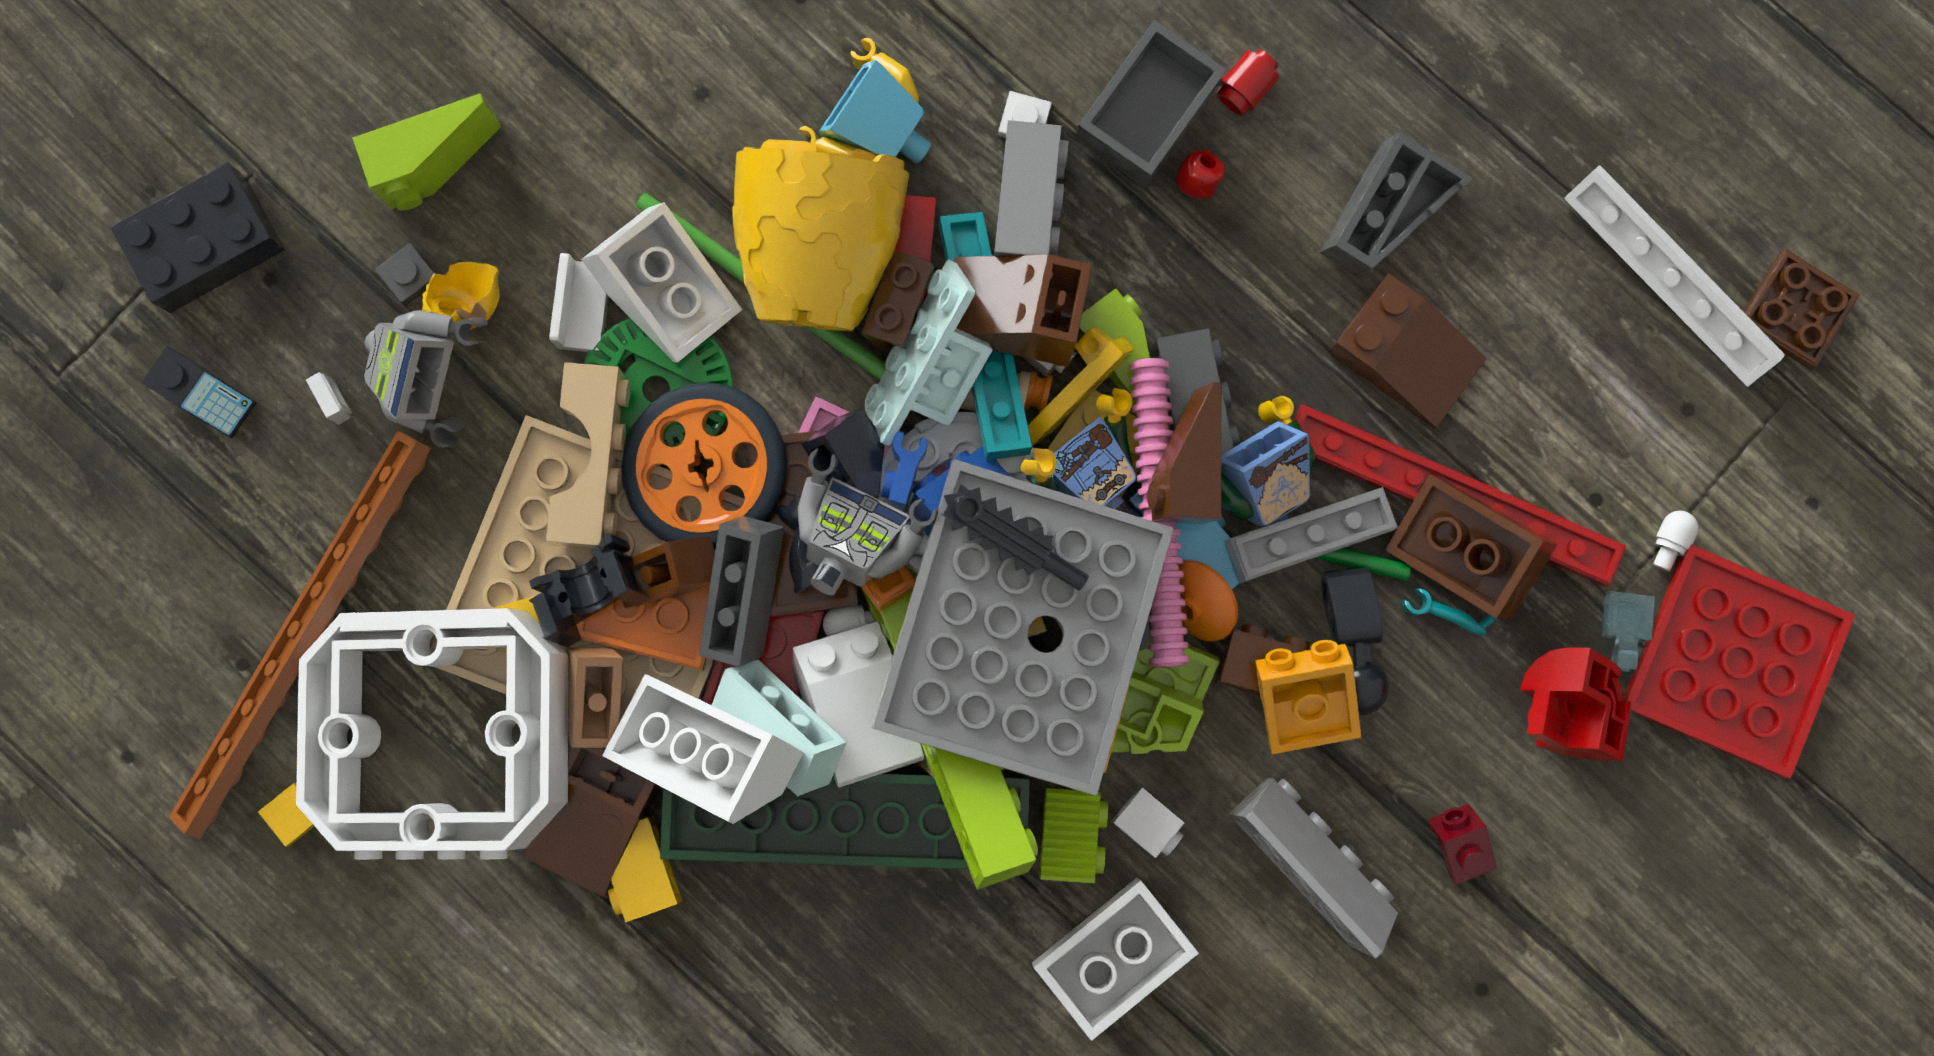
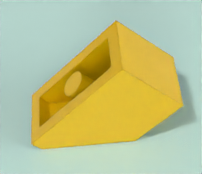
(642, 879)

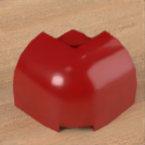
(1577, 705)

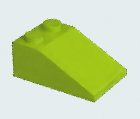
(424, 151)

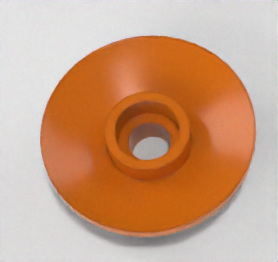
(1209, 602)

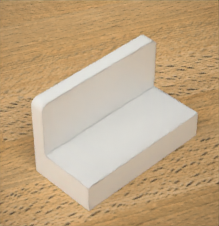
(577, 308)

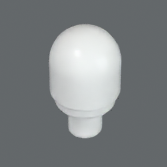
(1674, 538)
(845, 619)

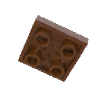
(1800, 308)

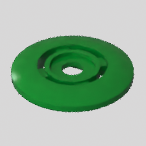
(701, 365)

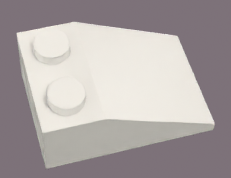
(662, 282)
(843, 685)

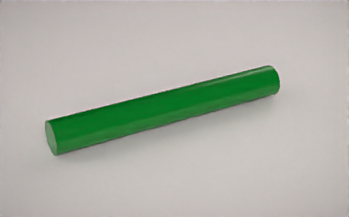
(1375, 564)

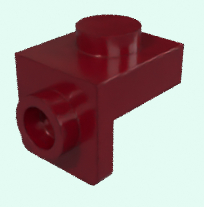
(1463, 843)

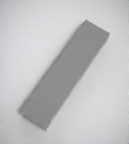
(1311, 535)

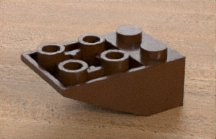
(1026, 304)
(596, 823)

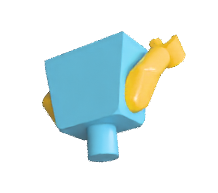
(874, 112)

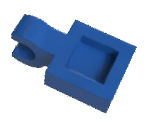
(899, 484)

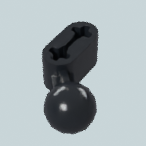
(1357, 623)

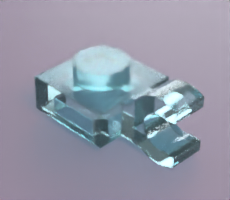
(1627, 620)

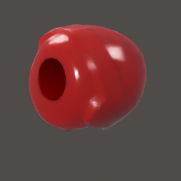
(1200, 174)

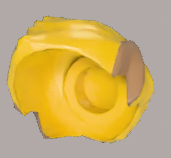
(463, 292)

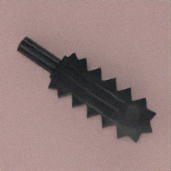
(1013, 538)

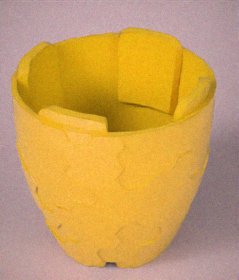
(815, 231)

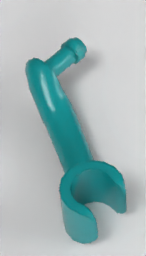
(1449, 613)

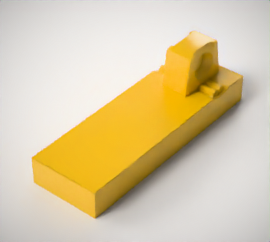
(1102, 358)

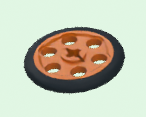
(691, 407)

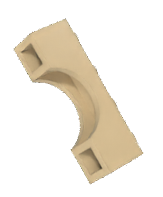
(584, 511)

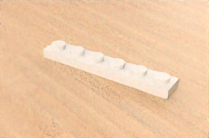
(1674, 276)

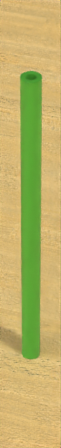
(733, 265)

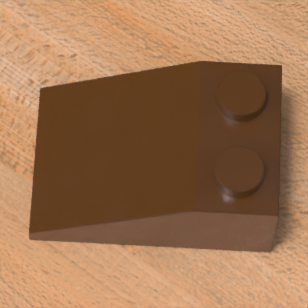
(1408, 351)
(1471, 548)

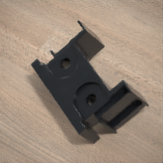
(583, 591)

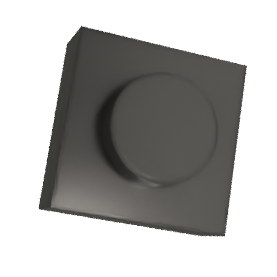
(406, 274)

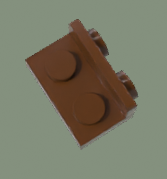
(897, 301)

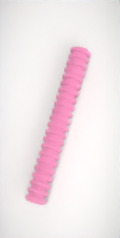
(1153, 439)

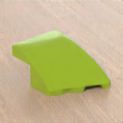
(1164, 703)

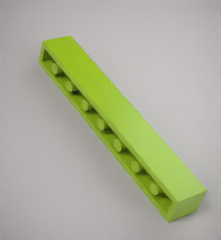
(973, 793)

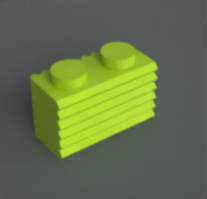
(1071, 836)

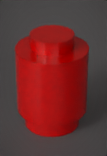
(1248, 82)

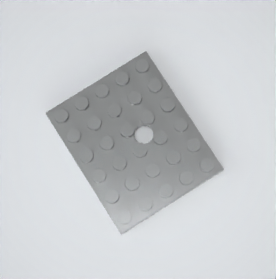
(964, 652)

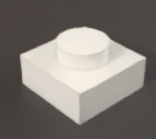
(1024, 109)

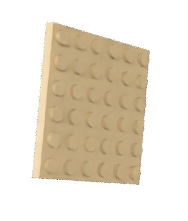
(515, 550)

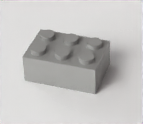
(1029, 189)

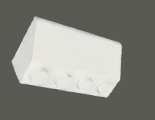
(701, 752)

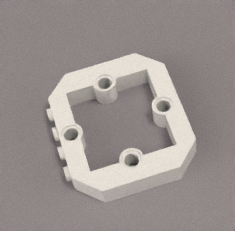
(333, 703)

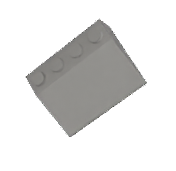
(1316, 865)

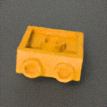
(1308, 697)

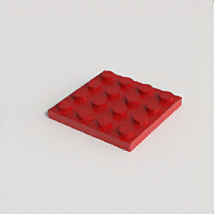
(1738, 661)

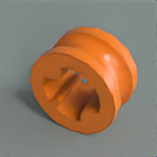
(1038, 391)

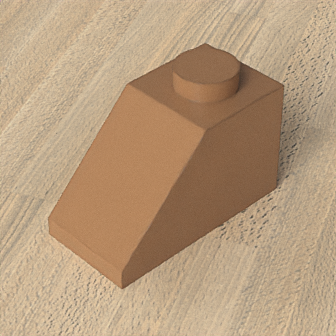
(593, 695)

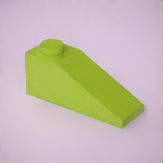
(1118, 318)

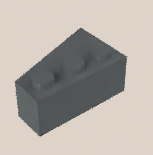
(1389, 202)

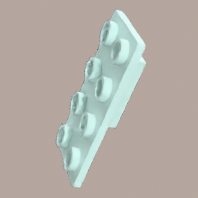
(935, 364)

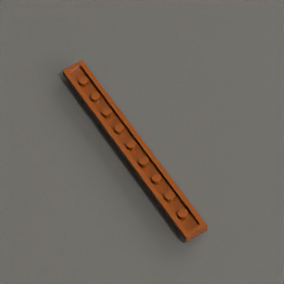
(303, 626)

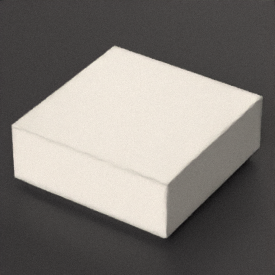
(329, 398)

